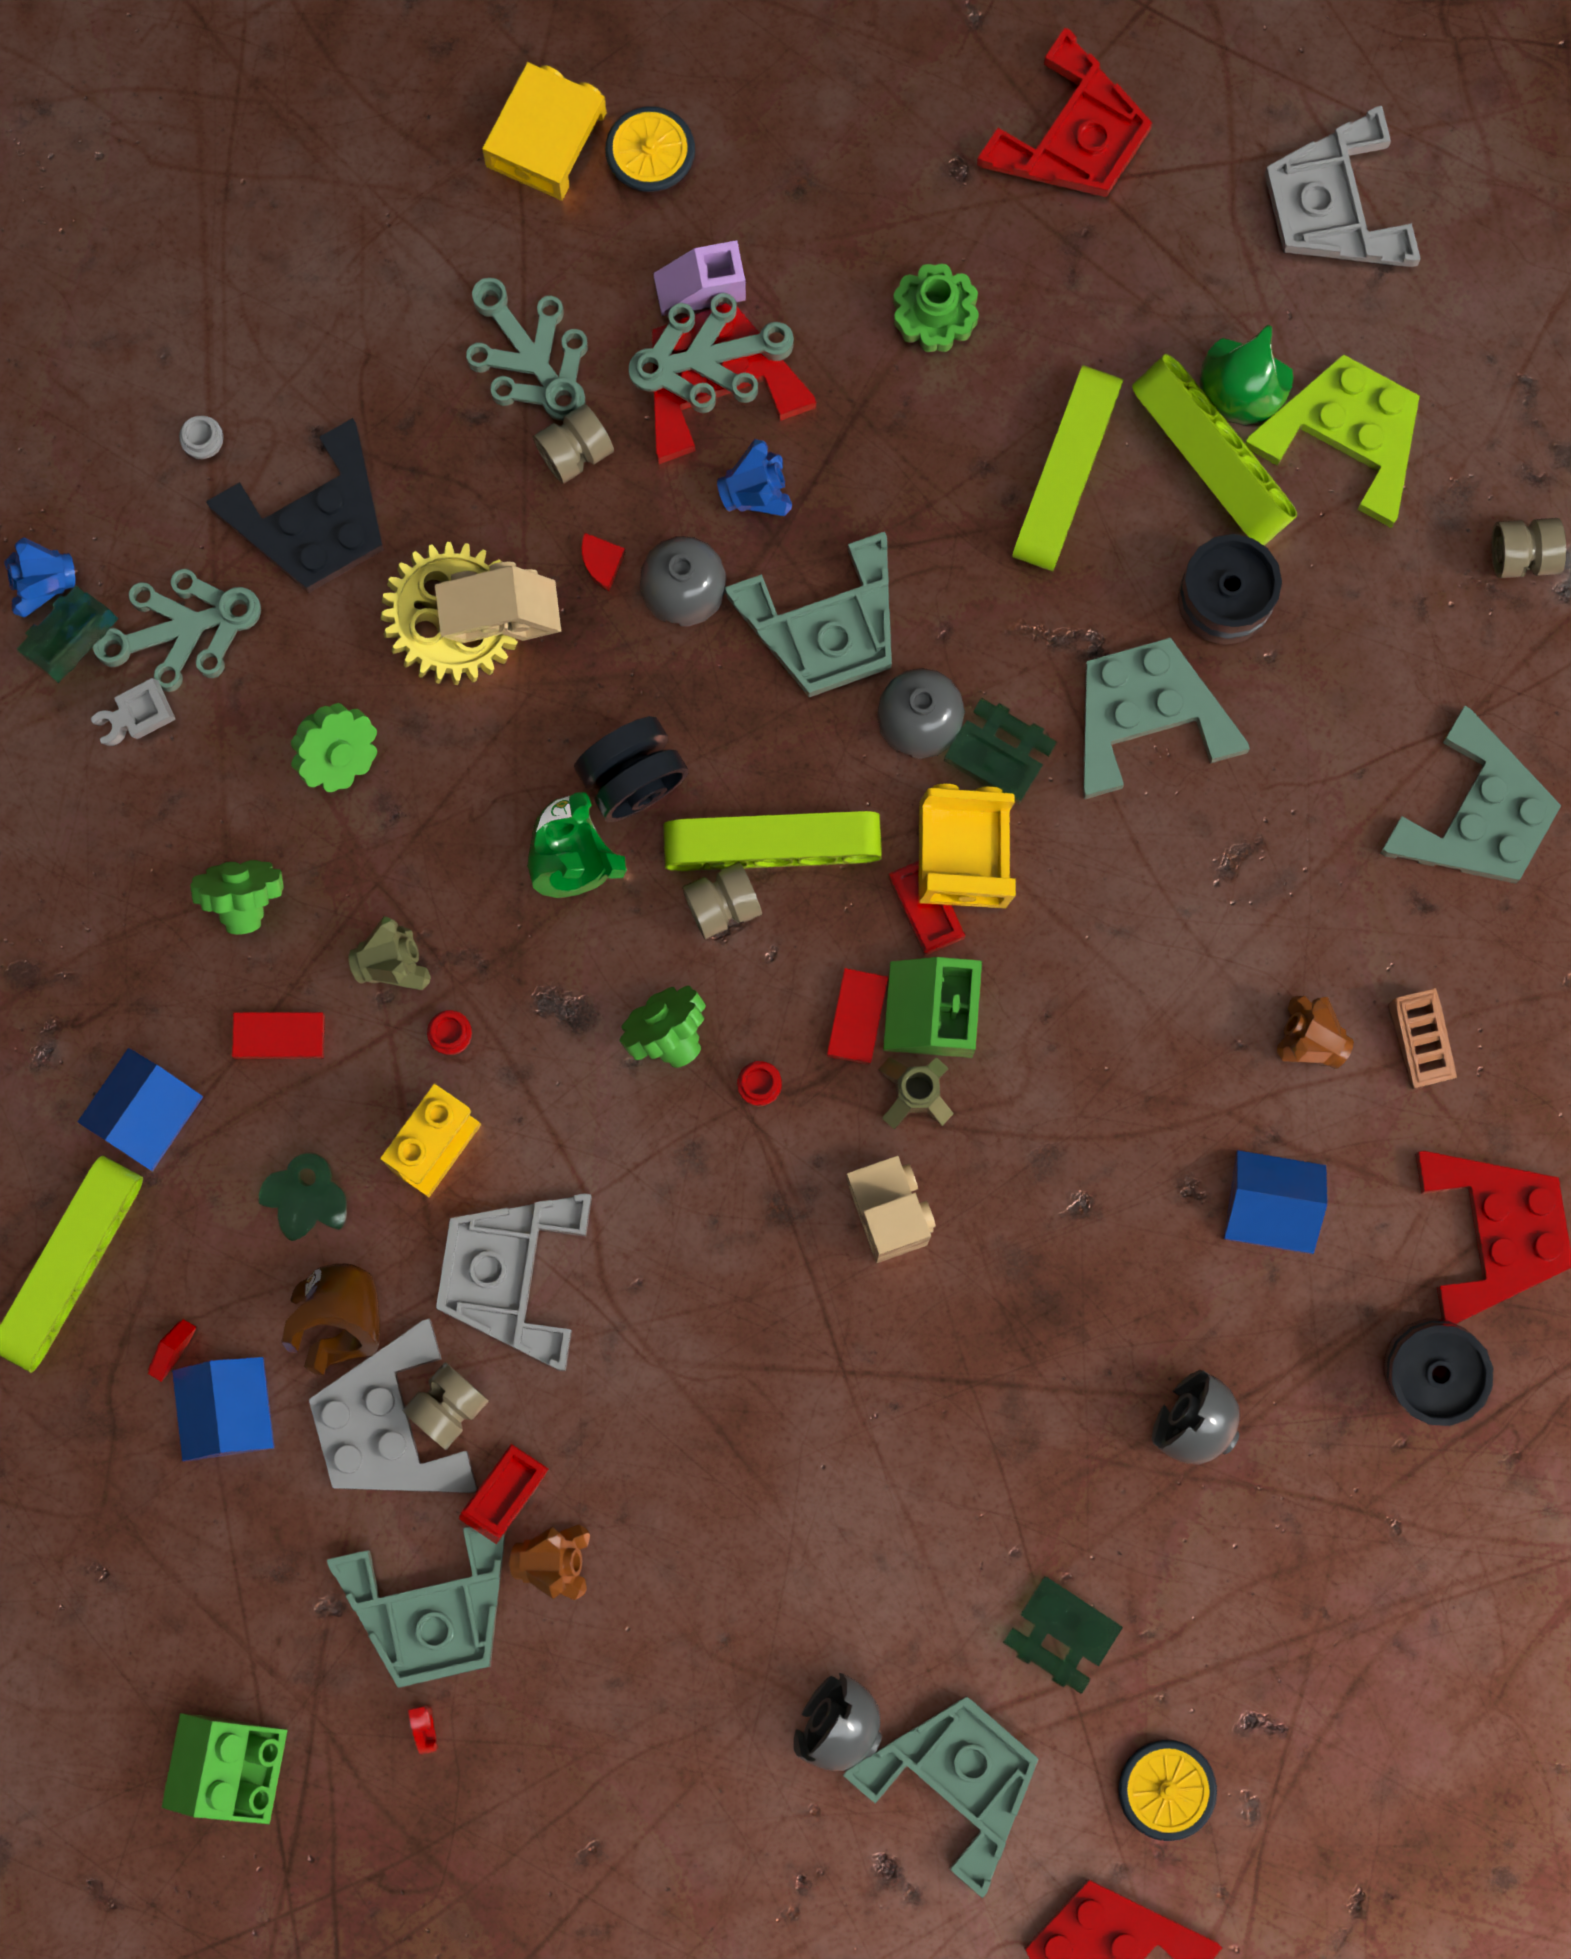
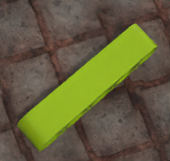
(1214, 450)
(1067, 468)
(772, 840)
(67, 1262)

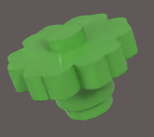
(935, 307)
(333, 747)
(238, 893)
(665, 1027)

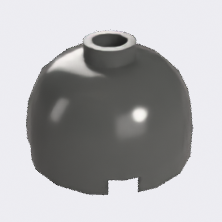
(682, 581)
(920, 713)
(1201, 1421)
(840, 1726)

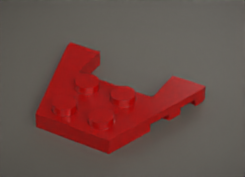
(1089, 138)
(784, 387)
(1516, 1229)
(1110, 1926)

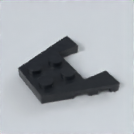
(322, 530)

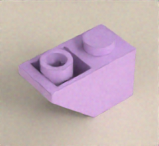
(701, 276)

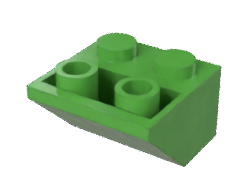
(933, 1006)
(224, 1769)

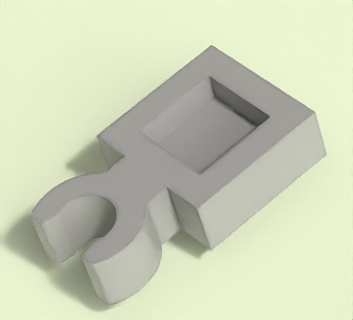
(139, 712)

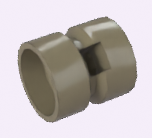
(573, 443)
(1531, 547)
(719, 901)
(445, 1406)

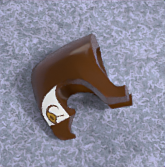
(341, 1298)

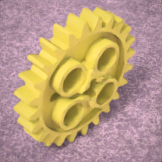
(437, 652)

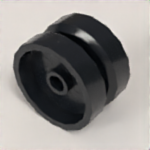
(1252, 582)
(631, 769)
(1431, 1398)

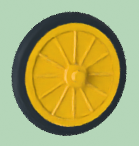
(650, 149)
(1167, 1790)

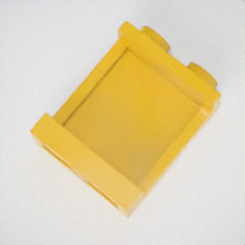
(543, 129)
(965, 847)
(431, 1140)

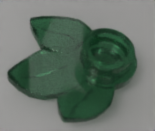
(304, 1203)

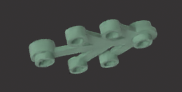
(531, 356)
(704, 356)
(185, 627)

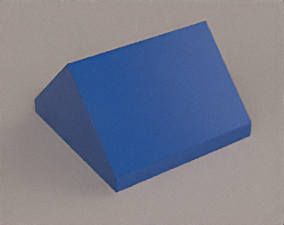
(140, 1109)
(1276, 1202)
(223, 1408)

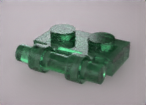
(66, 633)
(993, 760)
(1071, 1623)

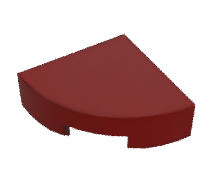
(601, 560)
(170, 1349)
(423, 1729)

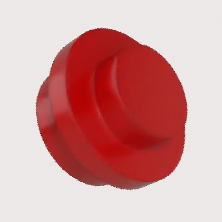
(449, 1032)
(759, 1083)

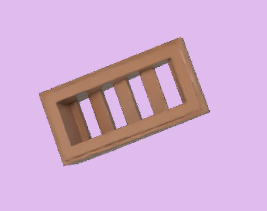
(1398, 1009)

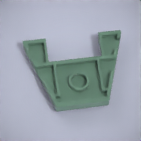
(832, 638)
(1141, 695)
(1498, 819)
(431, 1628)
(970, 1766)

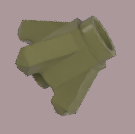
(389, 957)
(916, 1091)

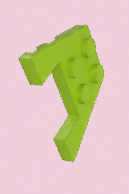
(1356, 415)

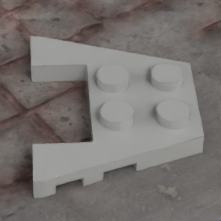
(1320, 203)
(491, 1272)
(369, 1435)

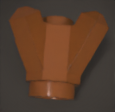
(1314, 1034)
(552, 1561)

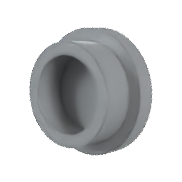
(201, 437)

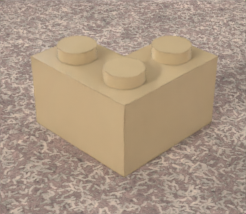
(497, 603)
(889, 1210)

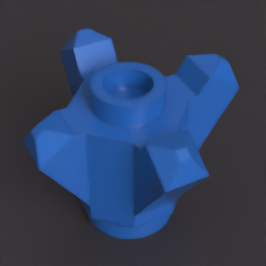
(755, 482)
(37, 575)

